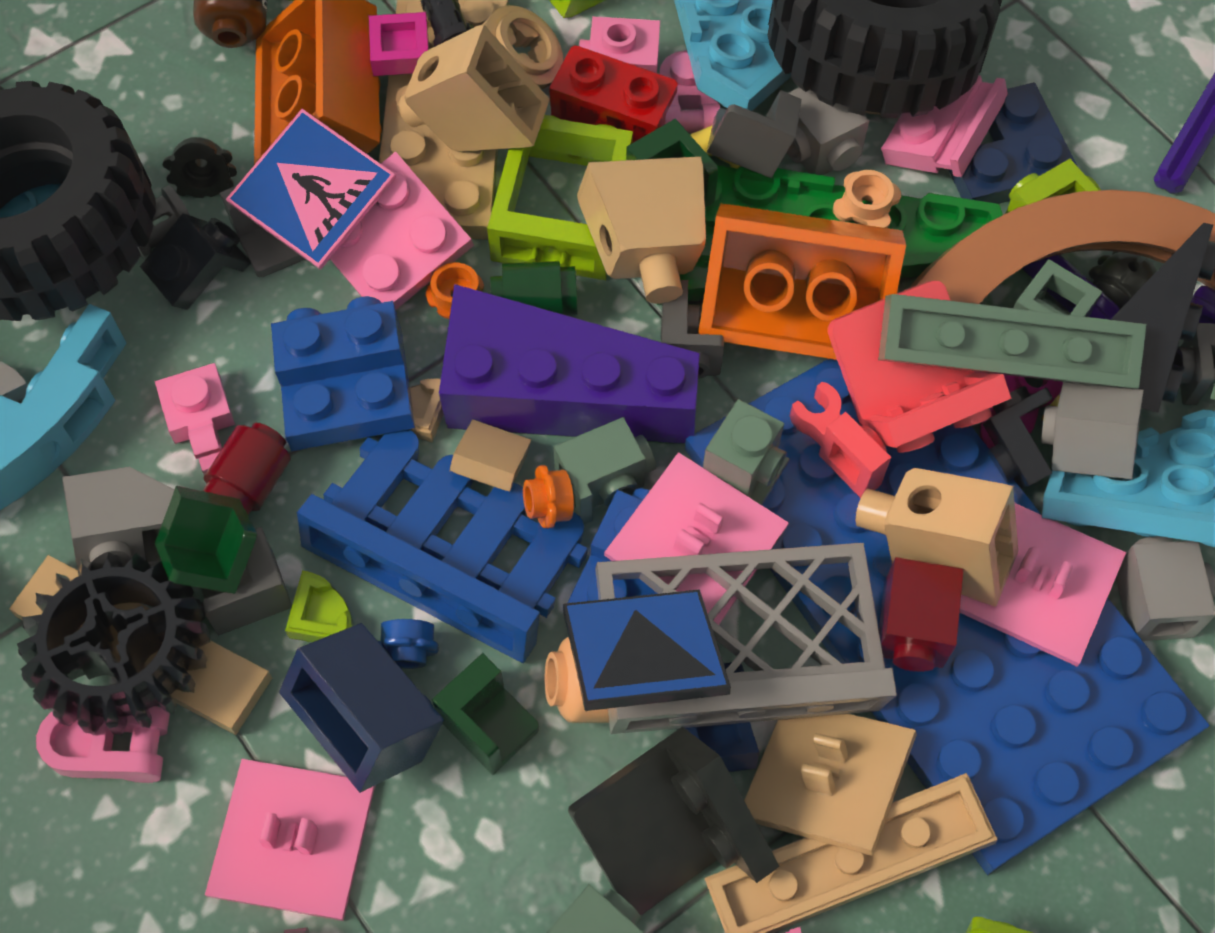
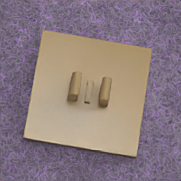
(830, 778)

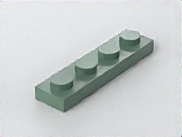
(1011, 341)

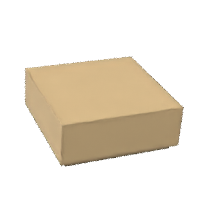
(490, 455)

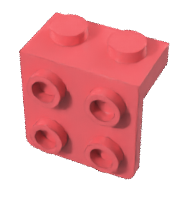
(904, 399)

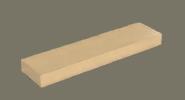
(222, 691)
(819, 876)

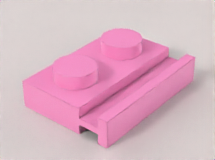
(947, 135)

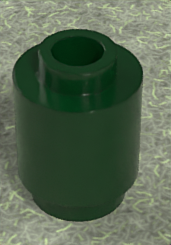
(538, 285)

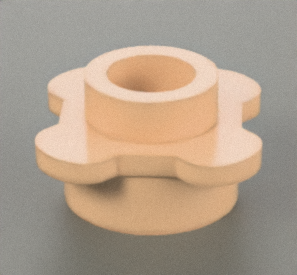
(871, 187)

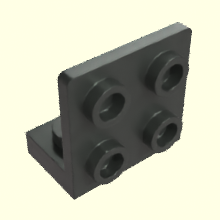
(669, 822)

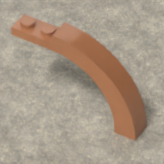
(1061, 225)

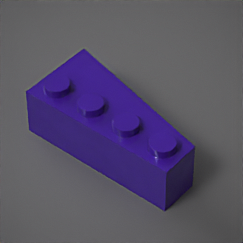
(560, 373)

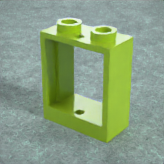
(533, 238)

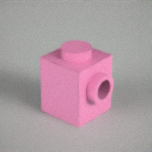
(626, 40)

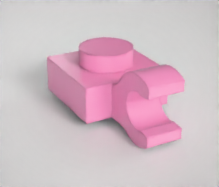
(195, 410)

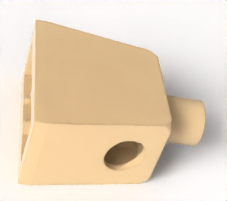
(474, 95)
(646, 220)
(949, 524)

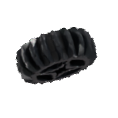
(61, 653)

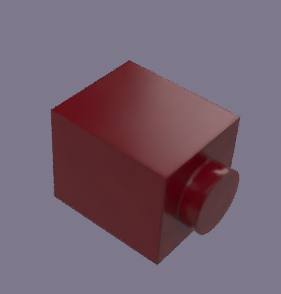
(920, 614)

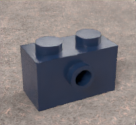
(360, 706)

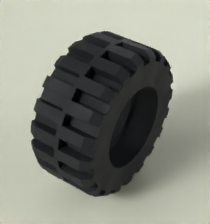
(883, 52)
(93, 220)

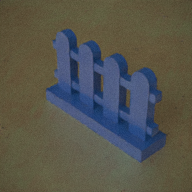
(428, 572)

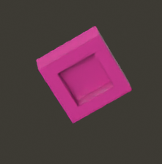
(397, 42)

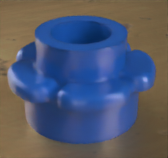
(408, 641)

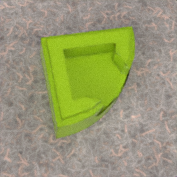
(317, 610)

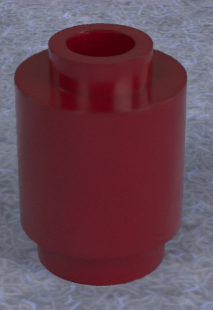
(248, 465)

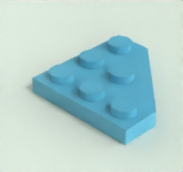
(731, 50)
(1166, 496)

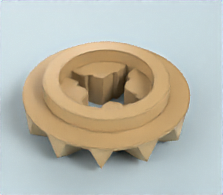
(524, 28)

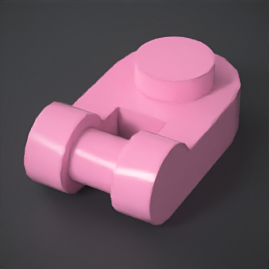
(688, 96)
(86, 755)

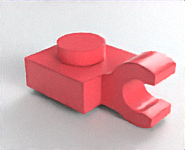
(848, 448)

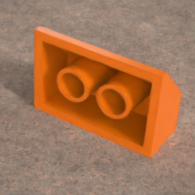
(320, 63)
(787, 276)

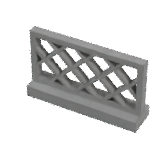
(767, 691)

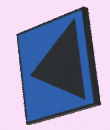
(644, 650)

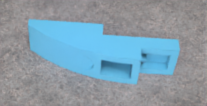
(59, 404)

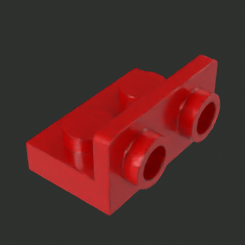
(610, 92)

